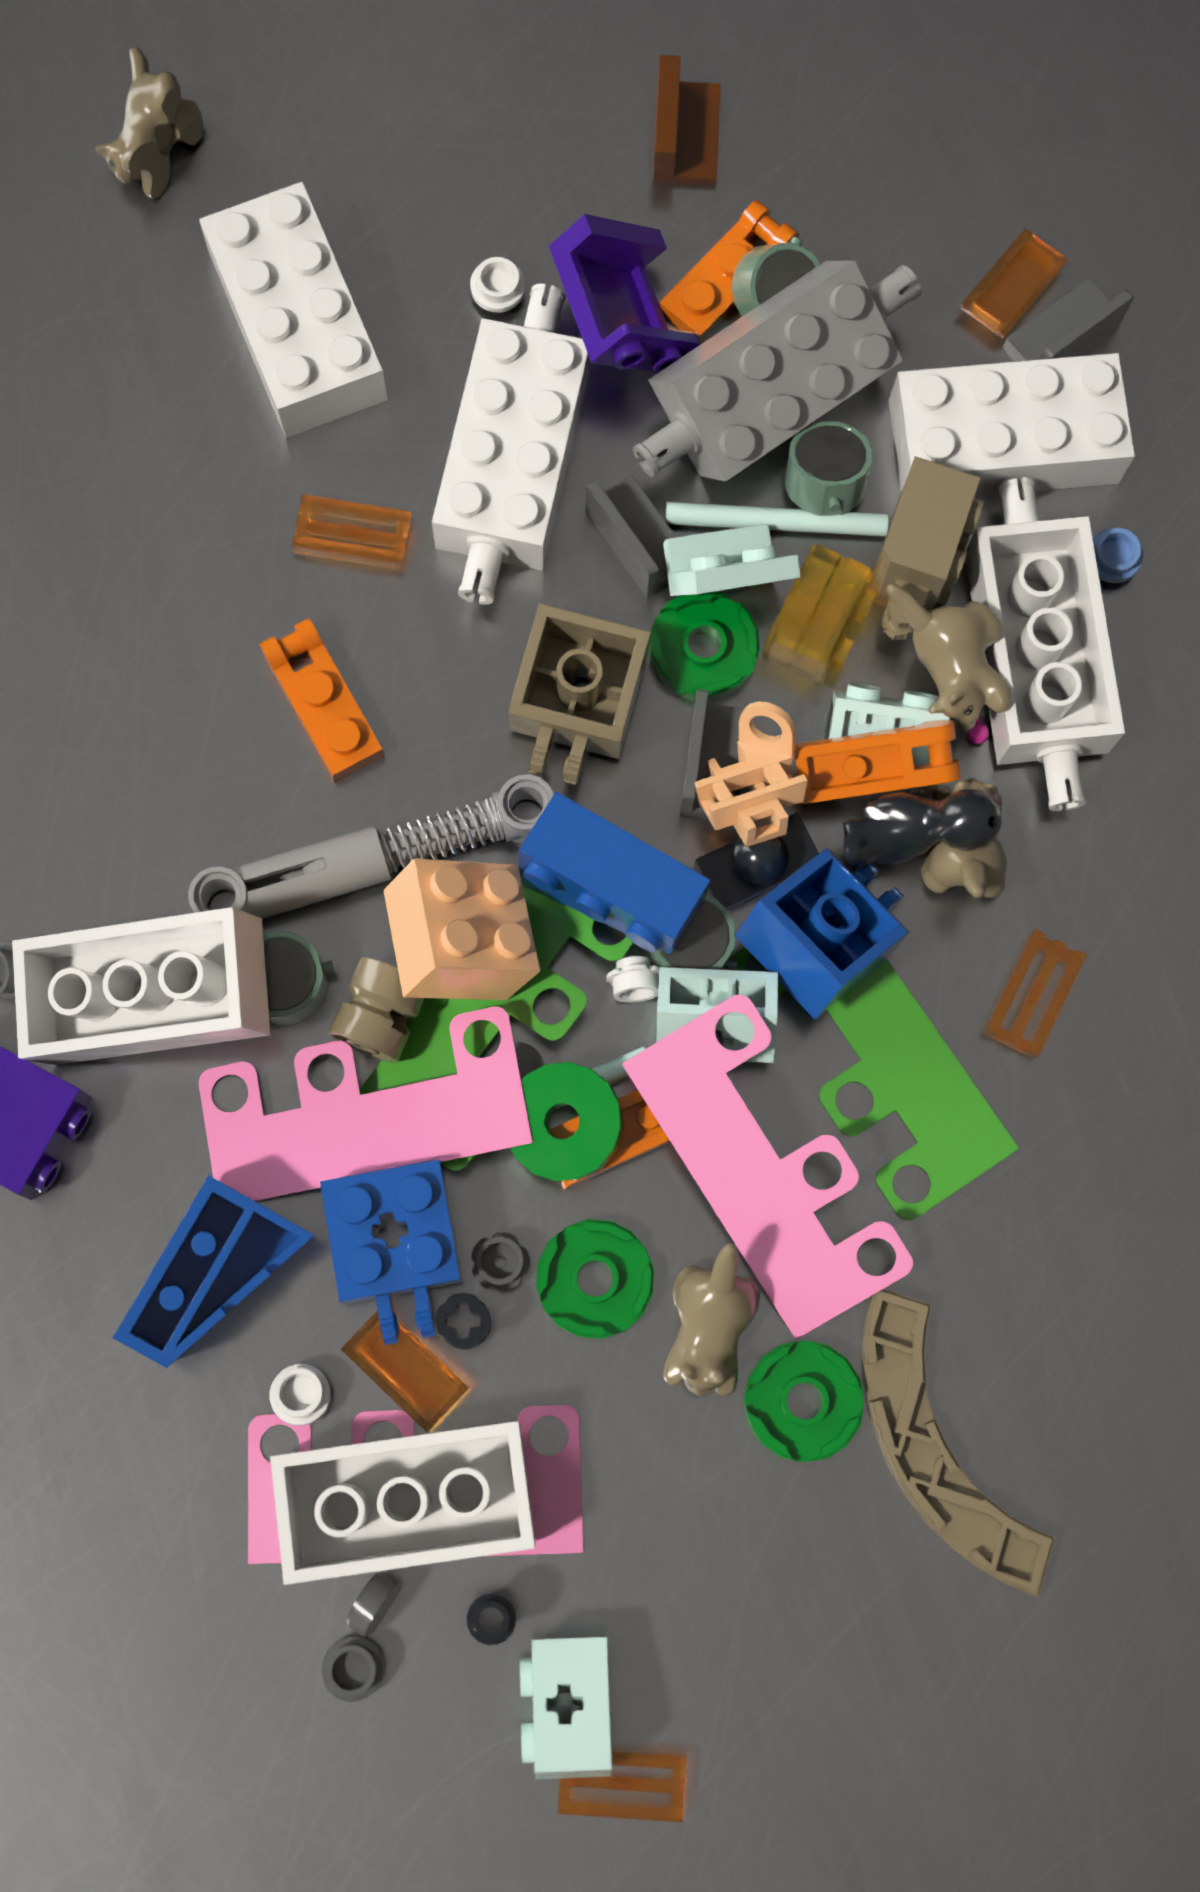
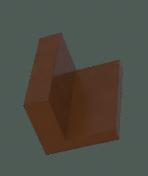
(685, 127)

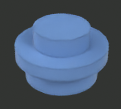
(1117, 554)

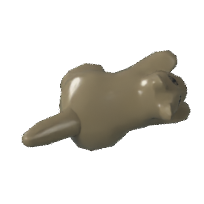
(152, 125)
(953, 649)
(977, 870)
(713, 1314)

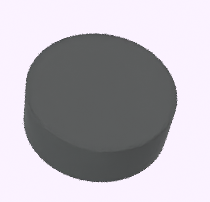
(372, 1604)

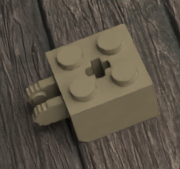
(926, 540)
(586, 717)

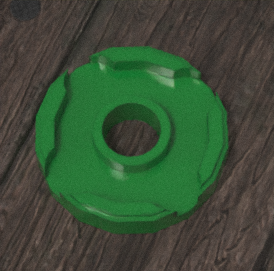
(699, 614)
(598, 1128)
(595, 1315)
(839, 1395)

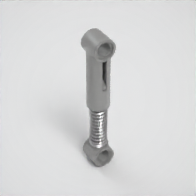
(366, 855)

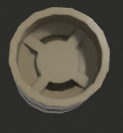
(377, 1012)

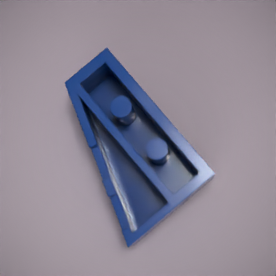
(610, 875)
(207, 1268)

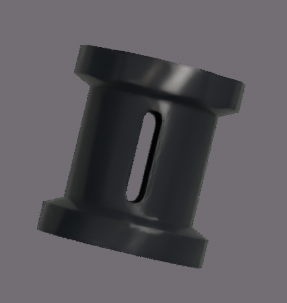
(451, 1308)

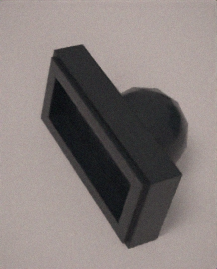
(746, 872)

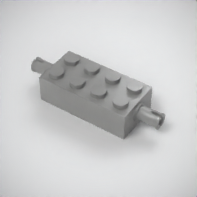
(776, 370)

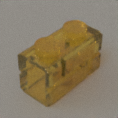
(819, 614)

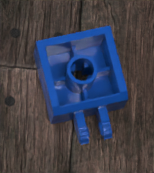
(823, 931)
(367, 1265)

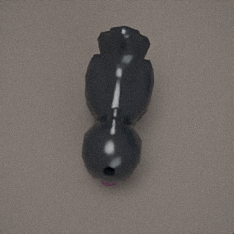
(909, 824)

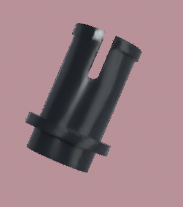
(487, 1634)

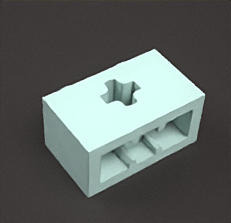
(692, 992)
(575, 1668)

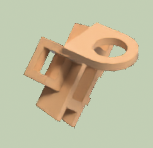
(762, 768)

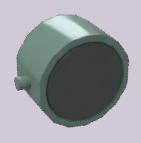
(768, 271)
(828, 468)
(705, 942)
(293, 978)

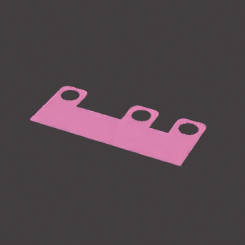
(375, 1131)
(751, 1190)
(552, 1481)

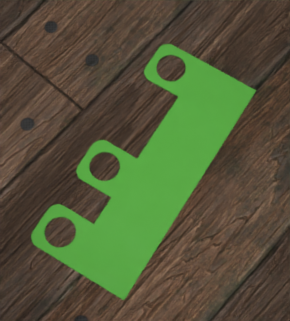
(430, 1047)
(920, 1078)

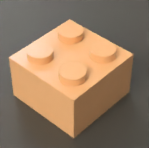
(460, 930)

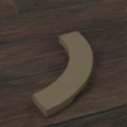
(922, 1460)

